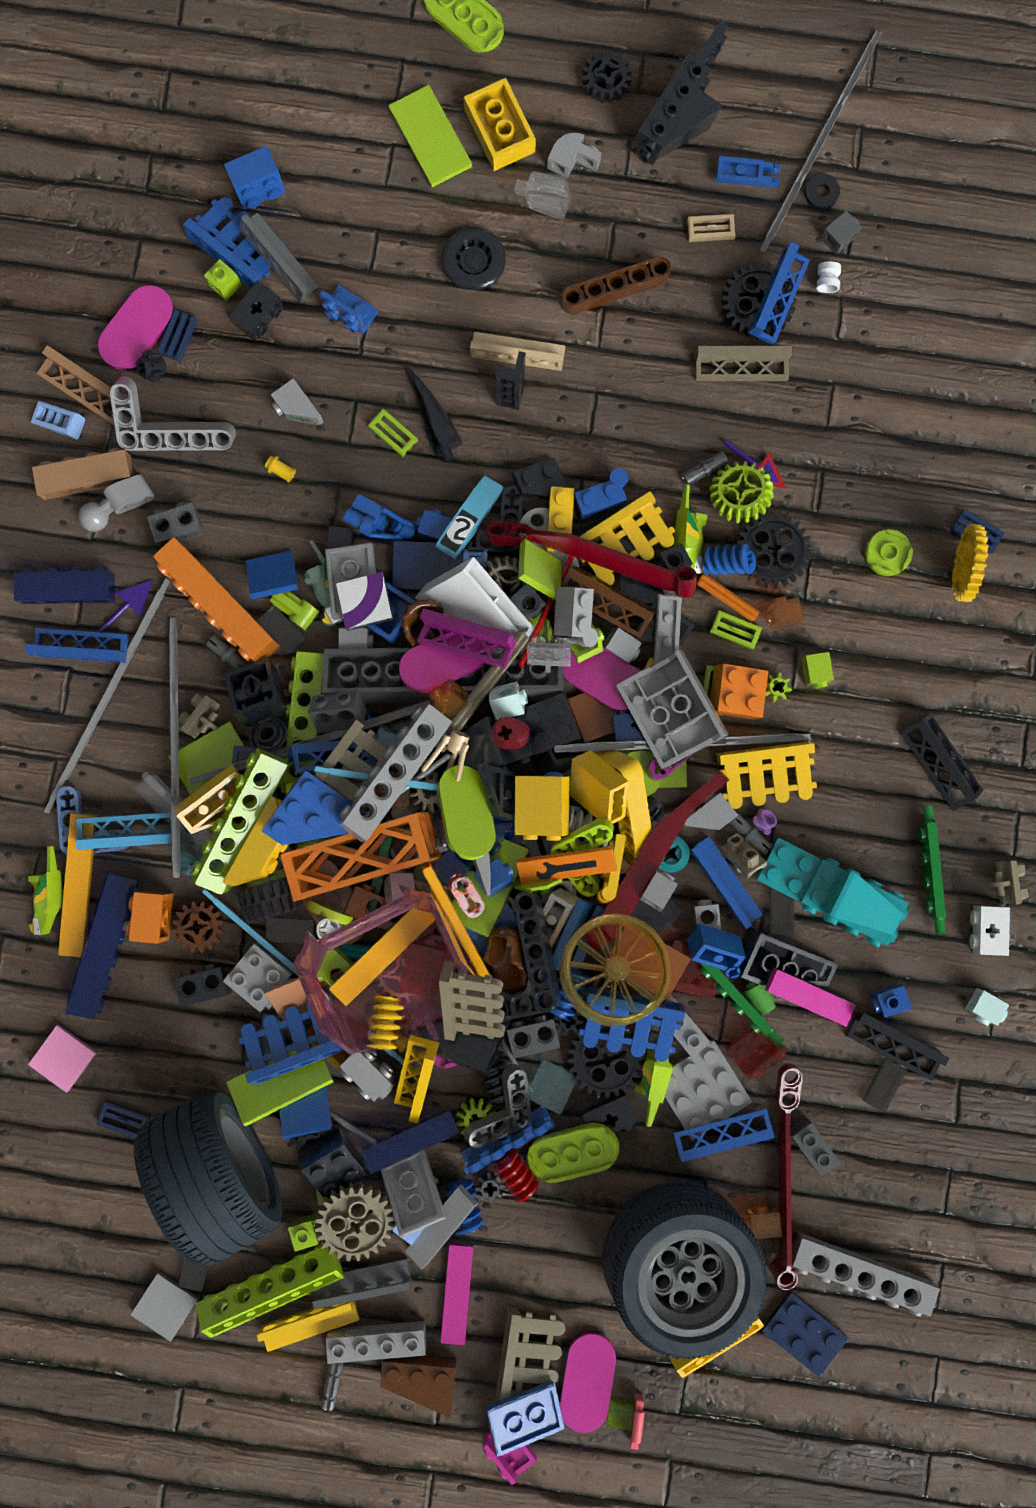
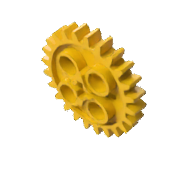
(970, 563)

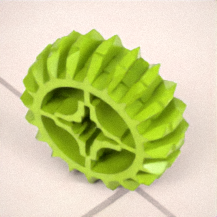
(724, 488)

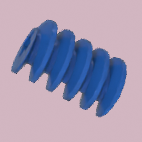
(729, 560)
(565, 1006)
(473, 1220)

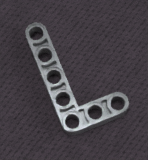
(163, 430)

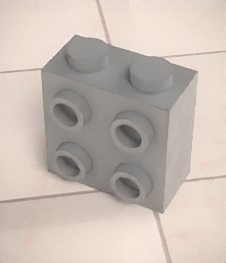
(257, 973)
(369, 1074)

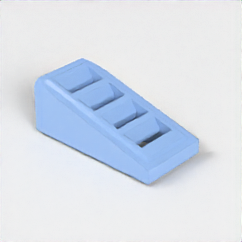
(71, 426)

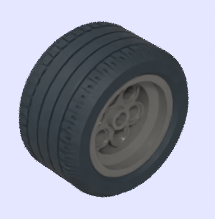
(207, 1179)
(714, 1299)

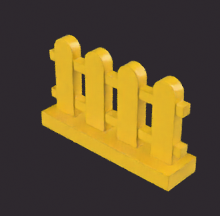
(631, 529)
(778, 767)

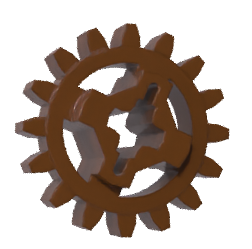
(197, 917)

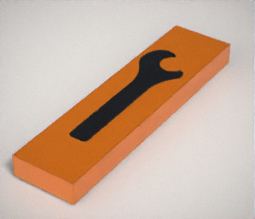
(566, 865)

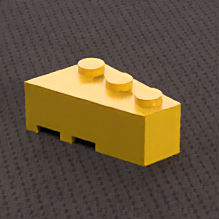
(207, 803)

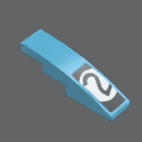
(469, 517)

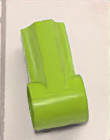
(298, 610)

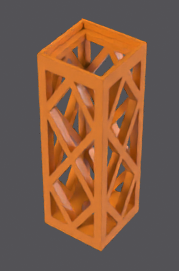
(300, 874)

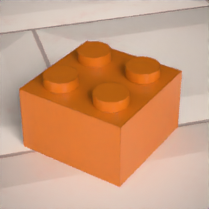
(739, 691)
(150, 916)

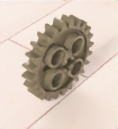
(354, 1221)

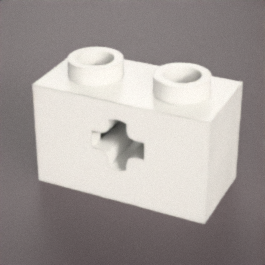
(992, 942)

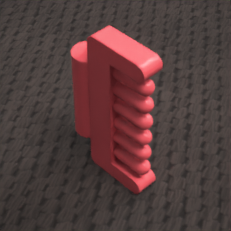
(638, 1420)

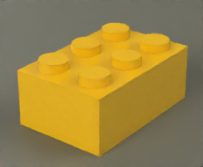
(499, 124)

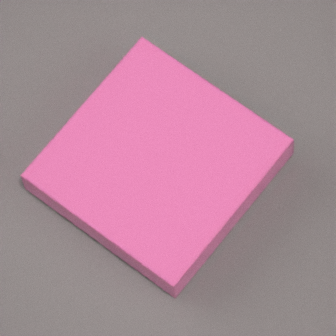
(62, 1058)

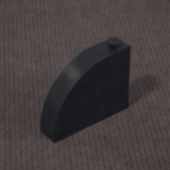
(471, 1050)

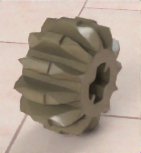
(431, 800)

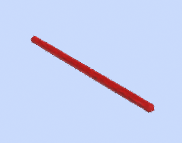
(545, 611)

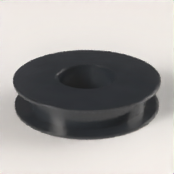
(817, 201)

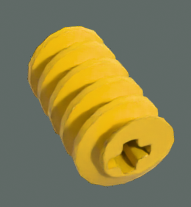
(385, 1023)

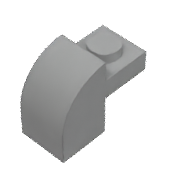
(571, 150)

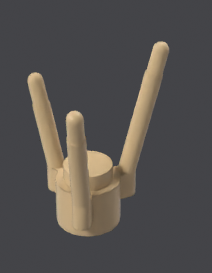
(456, 744)

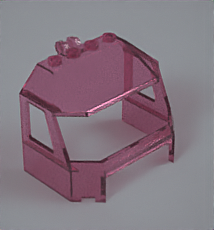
(355, 1017)

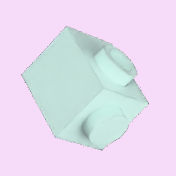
(987, 1008)

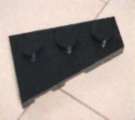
(637, 589)

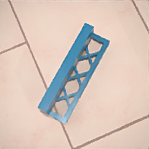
(121, 839)

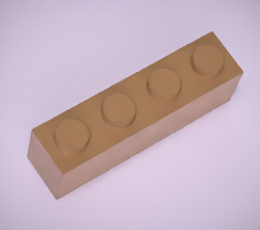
(82, 474)

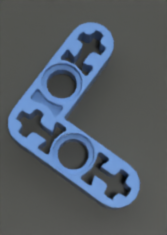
(77, 803)

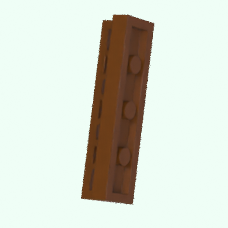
(616, 596)

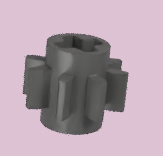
(484, 1189)

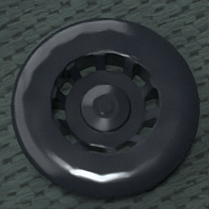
(473, 259)

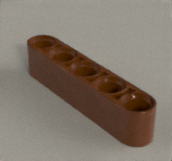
(623, 277)

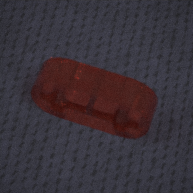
(461, 898)

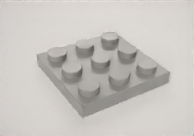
(705, 1089)

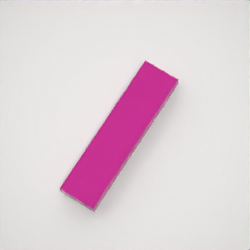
(810, 997)
(457, 1294)

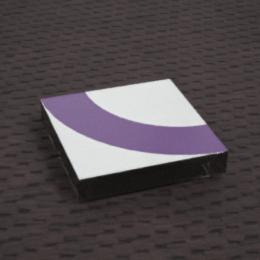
(364, 601)

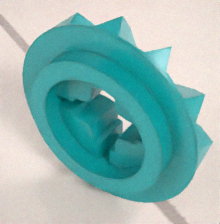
(682, 854)

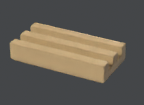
(711, 228)

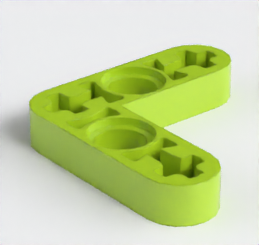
(588, 832)

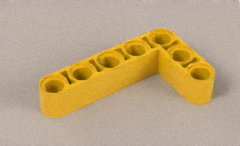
(637, 822)

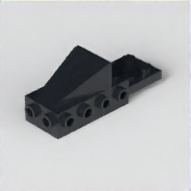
(683, 107)
(549, 725)

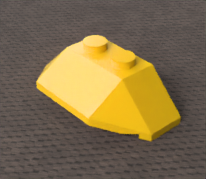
(258, 853)

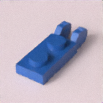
(746, 172)

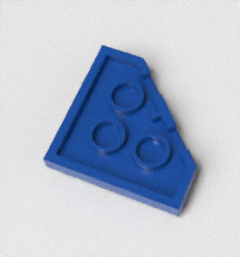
(307, 812)

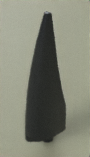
(438, 426)

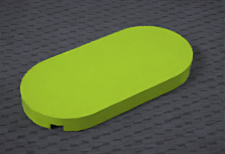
(469, 21)
(466, 814)
(573, 1152)

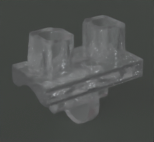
(549, 653)

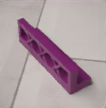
(466, 629)

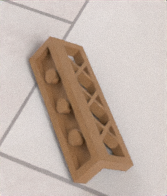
(83, 376)

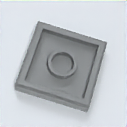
(164, 1306)

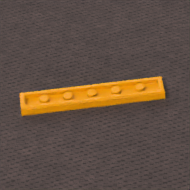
(76, 891)
(455, 920)
(382, 954)

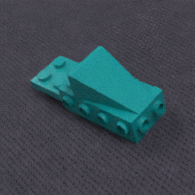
(835, 893)

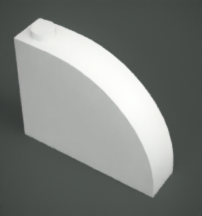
(475, 597)

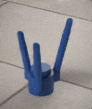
(402, 527)

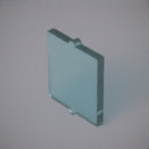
(551, 1086)

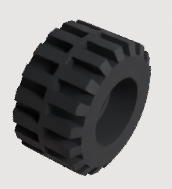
(267, 901)

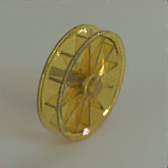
(616, 969)

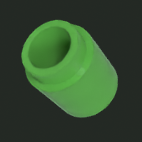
(759, 998)

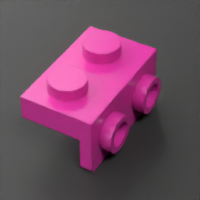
(511, 1463)

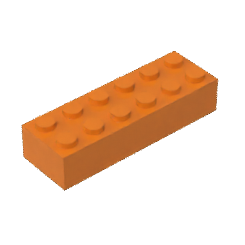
(211, 597)

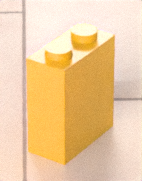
(598, 787)
(542, 807)

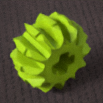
(473, 1109)

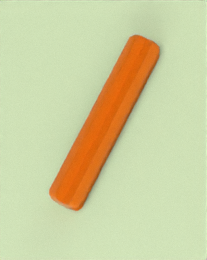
(728, 597)

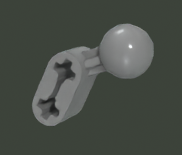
(119, 498)

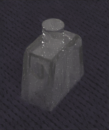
(545, 193)

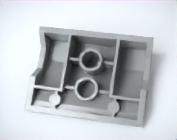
(672, 709)

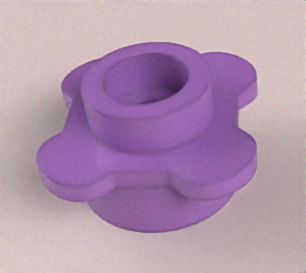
(765, 821)

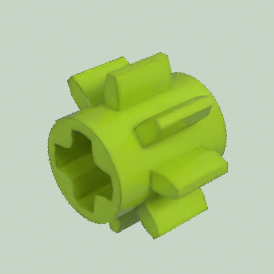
(784, 687)

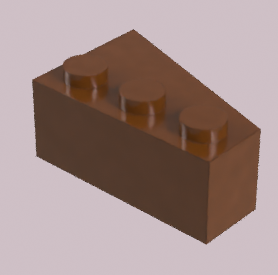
(422, 1380)

